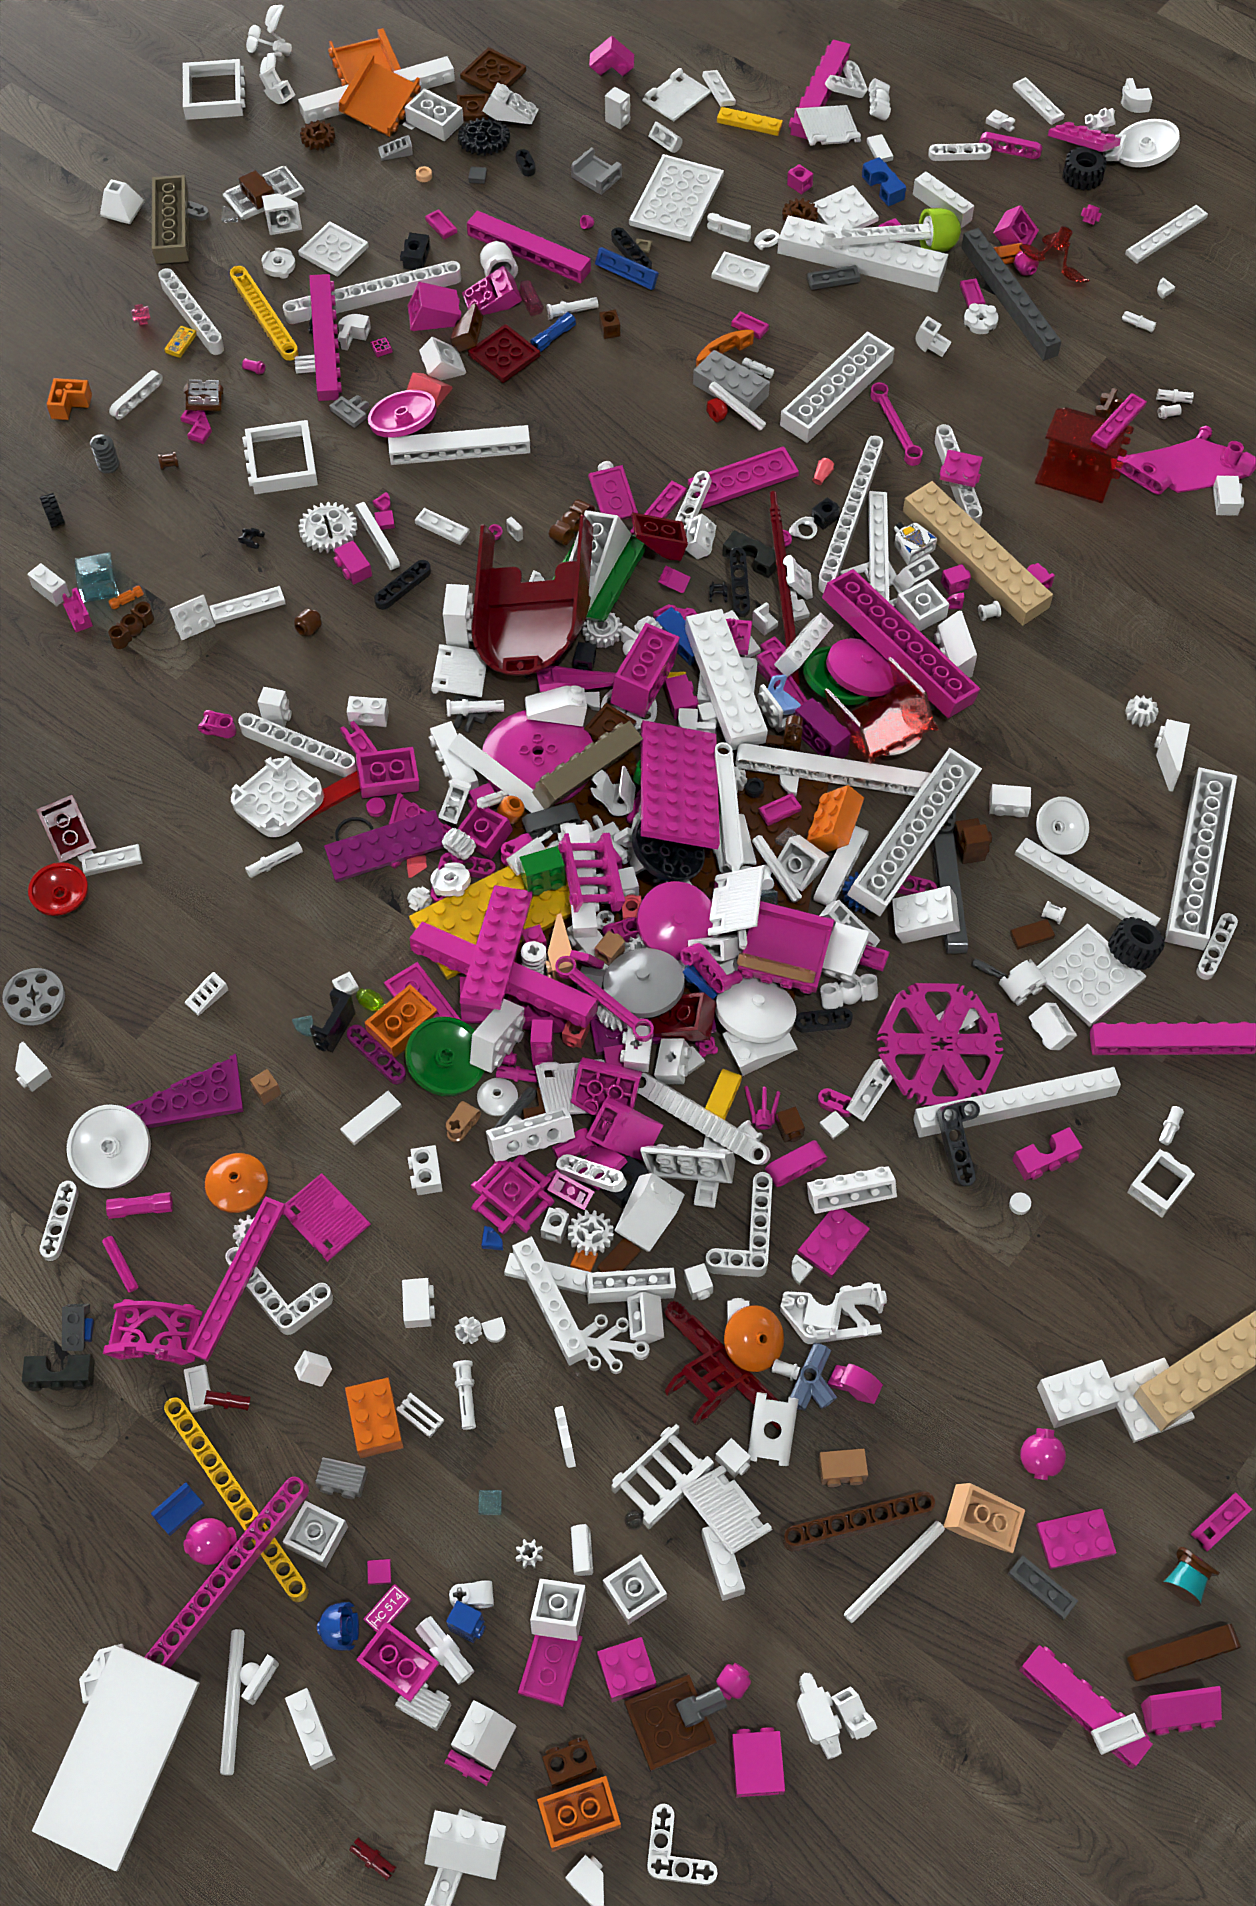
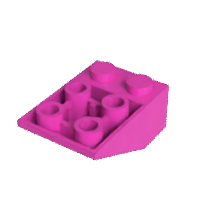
(494, 292)
(623, 1129)

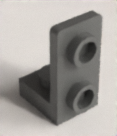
(74, 1326)

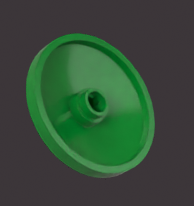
(819, 678)
(440, 1056)

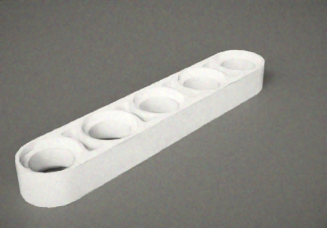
(377, 536)

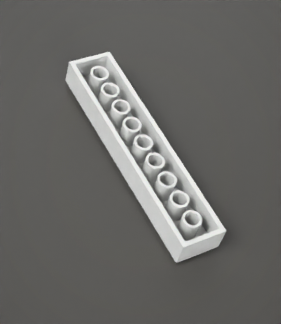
(882, 260)
(914, 832)
(1201, 859)

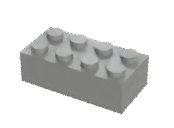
(733, 377)

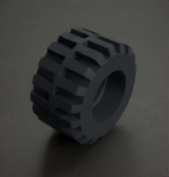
(1084, 168)
(1136, 943)

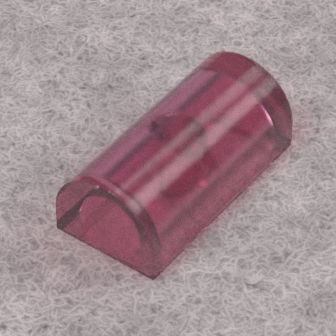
(530, 298)

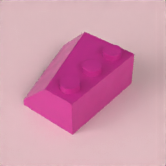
(599, 1080)

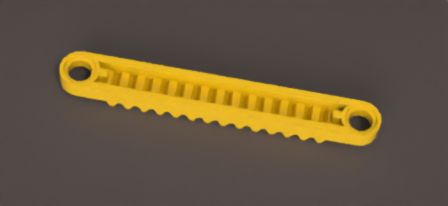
(264, 313)

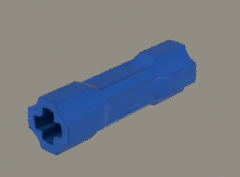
(562, 325)

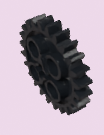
(484, 136)

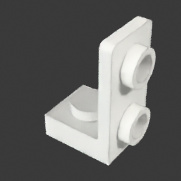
(625, 839)

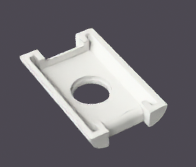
(785, 1416)

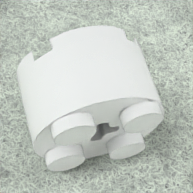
(1022, 981)

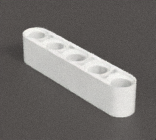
(840, 868)

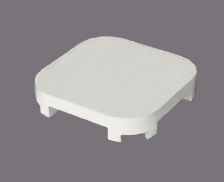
(277, 797)

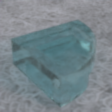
(303, 1025)

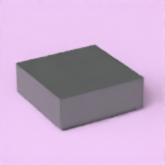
(477, 175)

